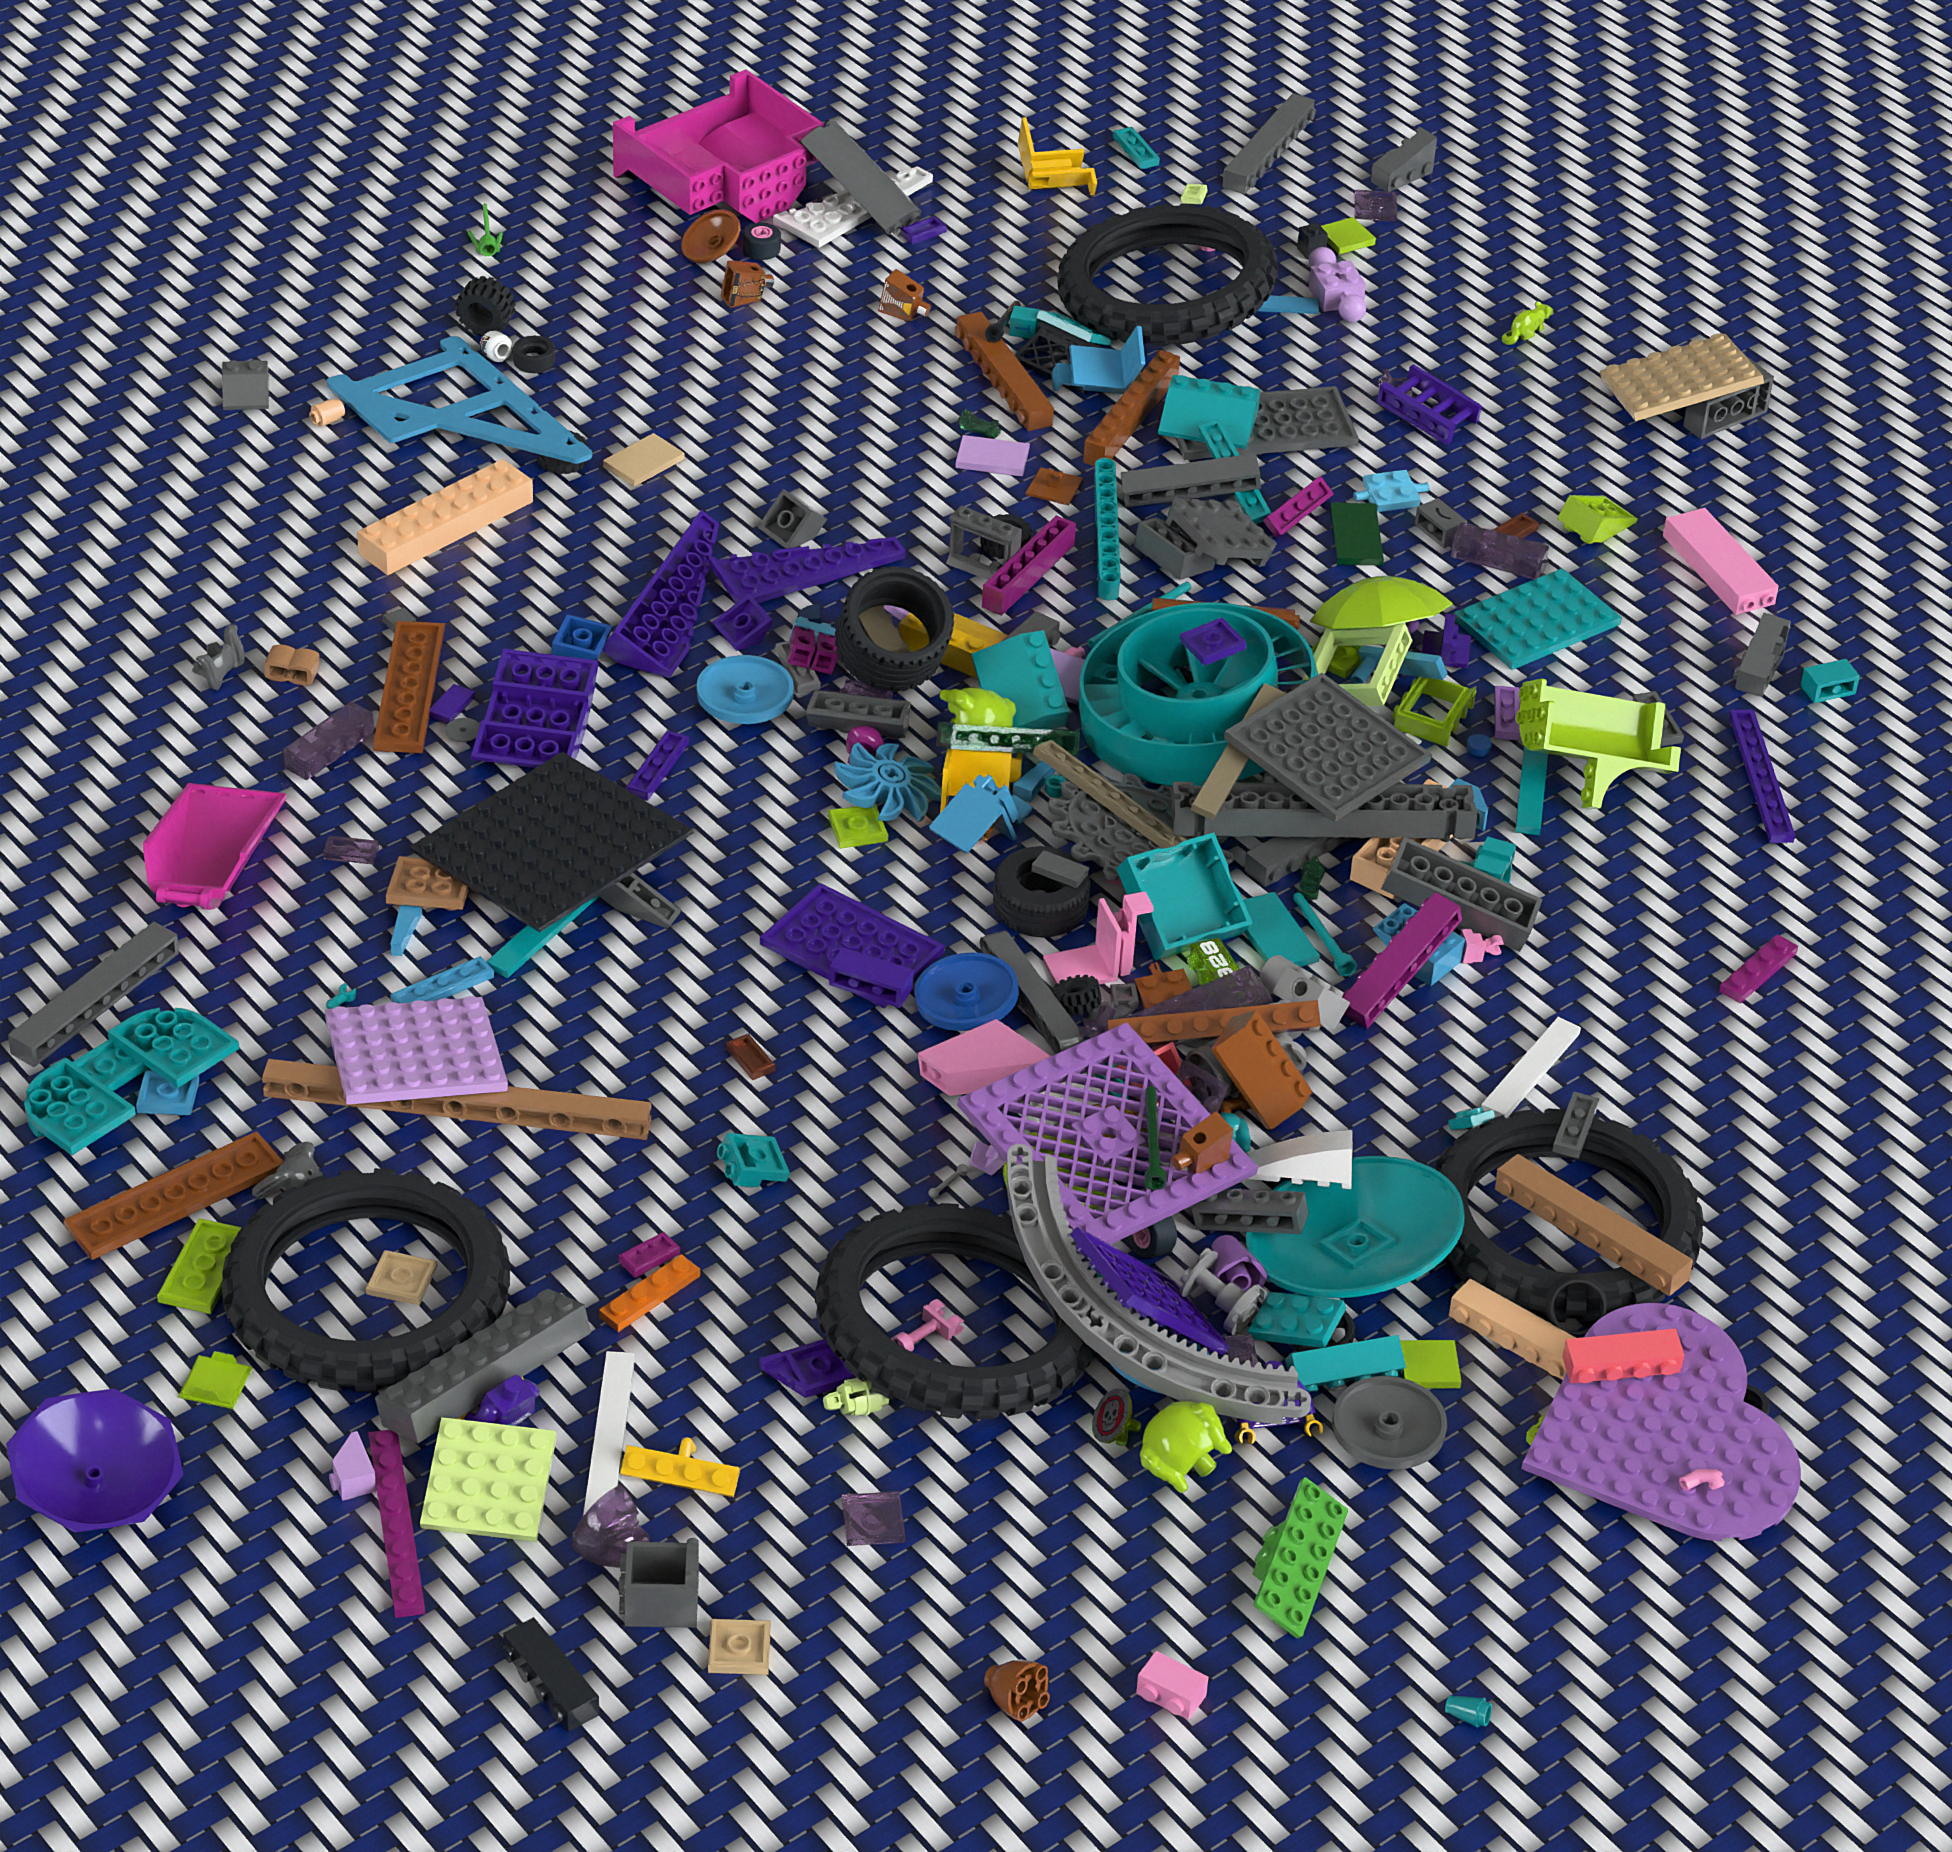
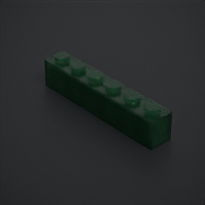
(1003, 738)

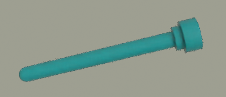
(1343, 962)

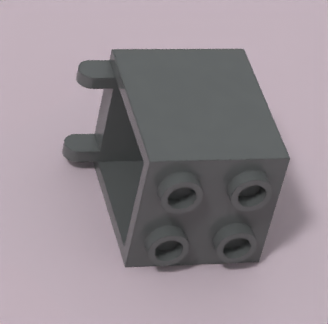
(660, 1584)

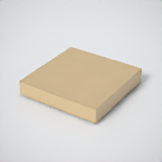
(401, 1277)
(739, 1646)

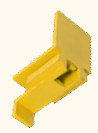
(1053, 168)
(966, 765)

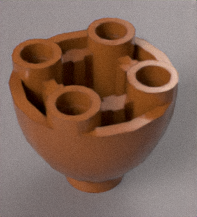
(1018, 1687)

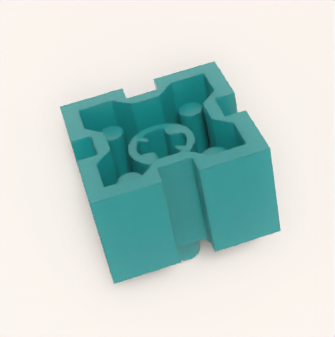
(1495, 859)

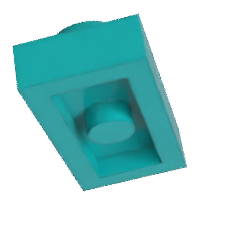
(1470, 1118)

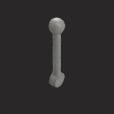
(961, 1170)

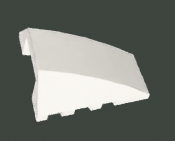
(1313, 1157)

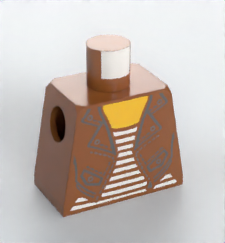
(902, 297)

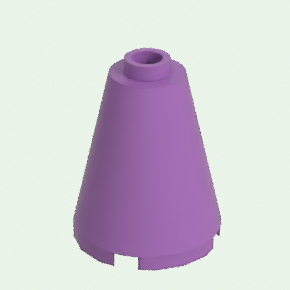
(1237, 1264)

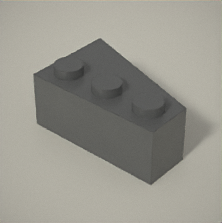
(1171, 549)
(1763, 655)

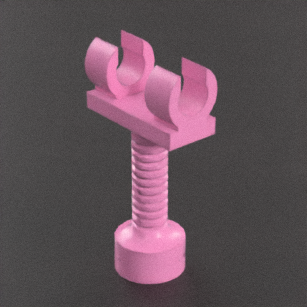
(932, 1315)

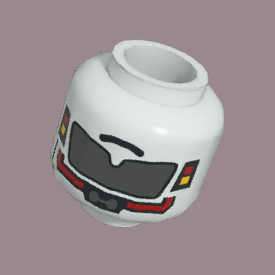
(496, 346)

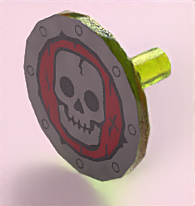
(1112, 1418)

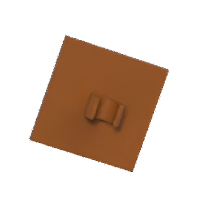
(1054, 486)

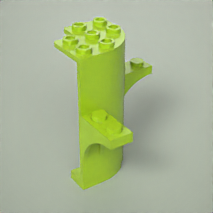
(1594, 728)

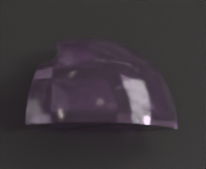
(607, 1529)

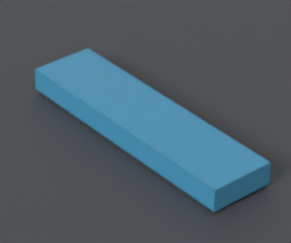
(446, 982)

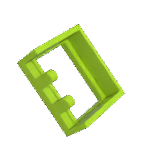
(1426, 727)

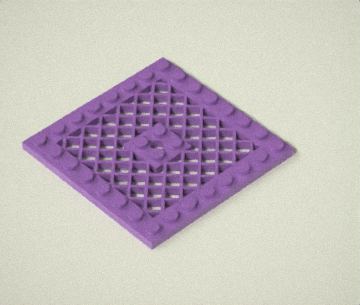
(1123, 1048)

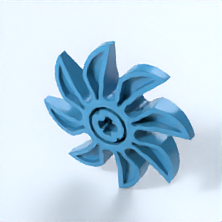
(888, 782)

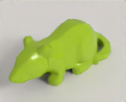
(1526, 323)

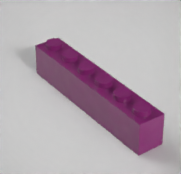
(1028, 565)
(1401, 959)

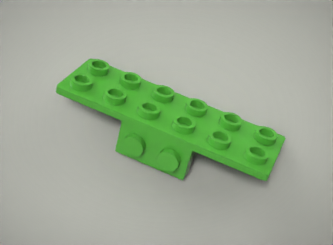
(1298, 1557)

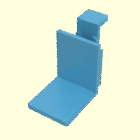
(1102, 368)
(974, 812)

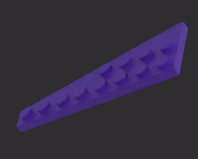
(800, 567)

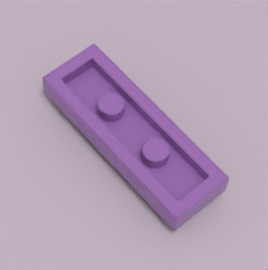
(1505, 710)

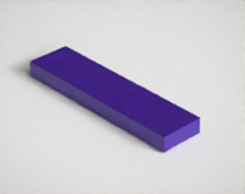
(657, 764)

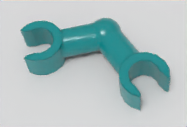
(342, 996)

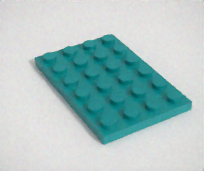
(1537, 618)

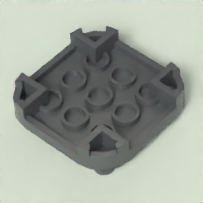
(1221, 530)

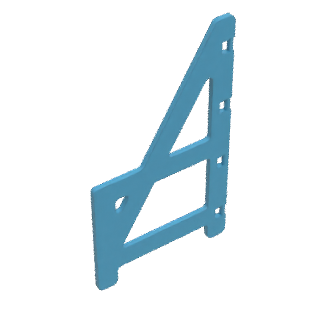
(381, 410)

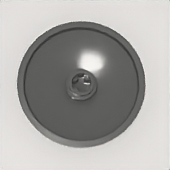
(1389, 1422)

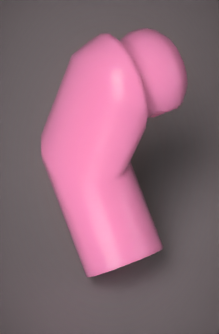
(1699, 1476)

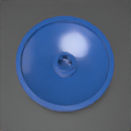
(966, 991)

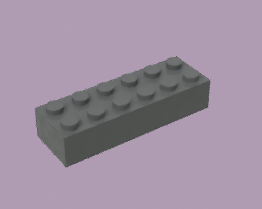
(1484, 901)

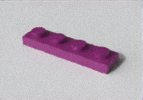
(1298, 507)
(1758, 968)

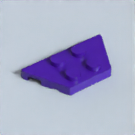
(807, 1368)

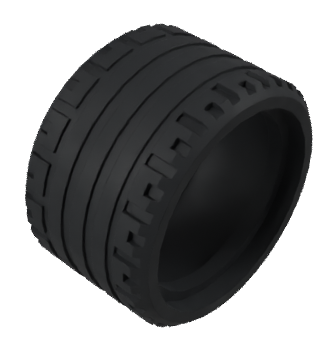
(904, 590)

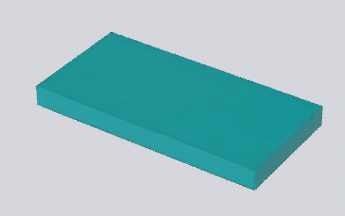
(1277, 932)

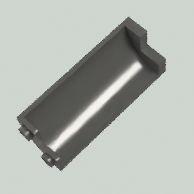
(861, 177)

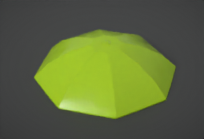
(1380, 603)

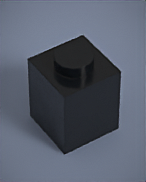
(1310, 238)

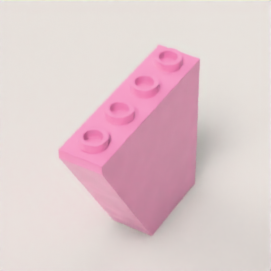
(977, 1058)

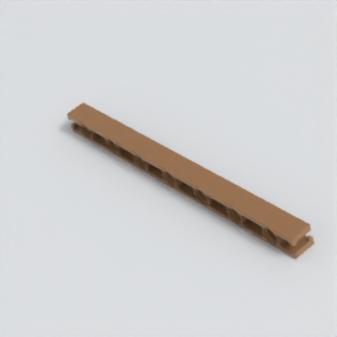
(512, 1107)

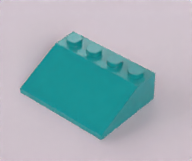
(1201, 401)
(1025, 675)

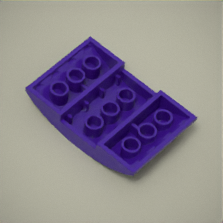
(536, 708)

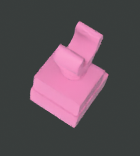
(1475, 946)

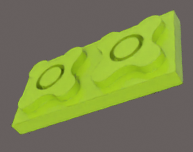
(197, 1273)

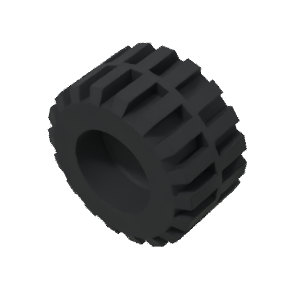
(491, 294)

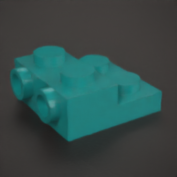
(752, 1159)

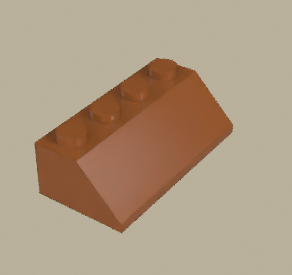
(1261, 1069)

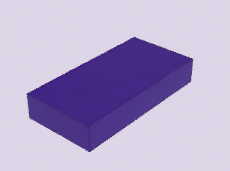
(923, 230)
(451, 703)

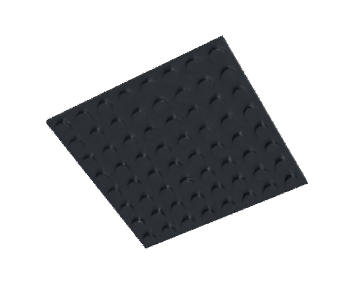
(551, 841)

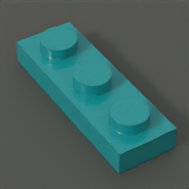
(1136, 147)

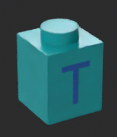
(1024, 322)

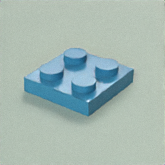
(162, 1097)

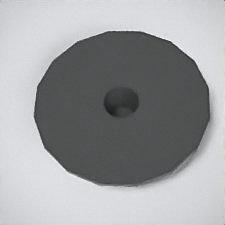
(462, 729)

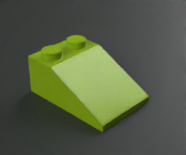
(1594, 517)

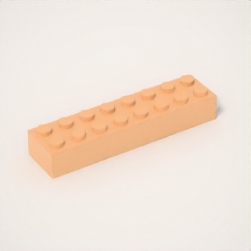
(445, 516)

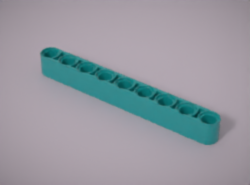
(1107, 529)

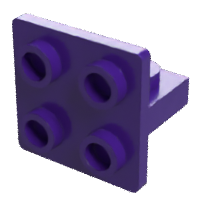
(1450, 645)

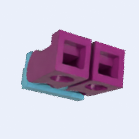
(813, 640)

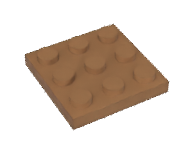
(424, 885)

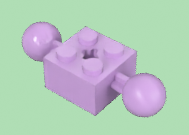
(1337, 285)

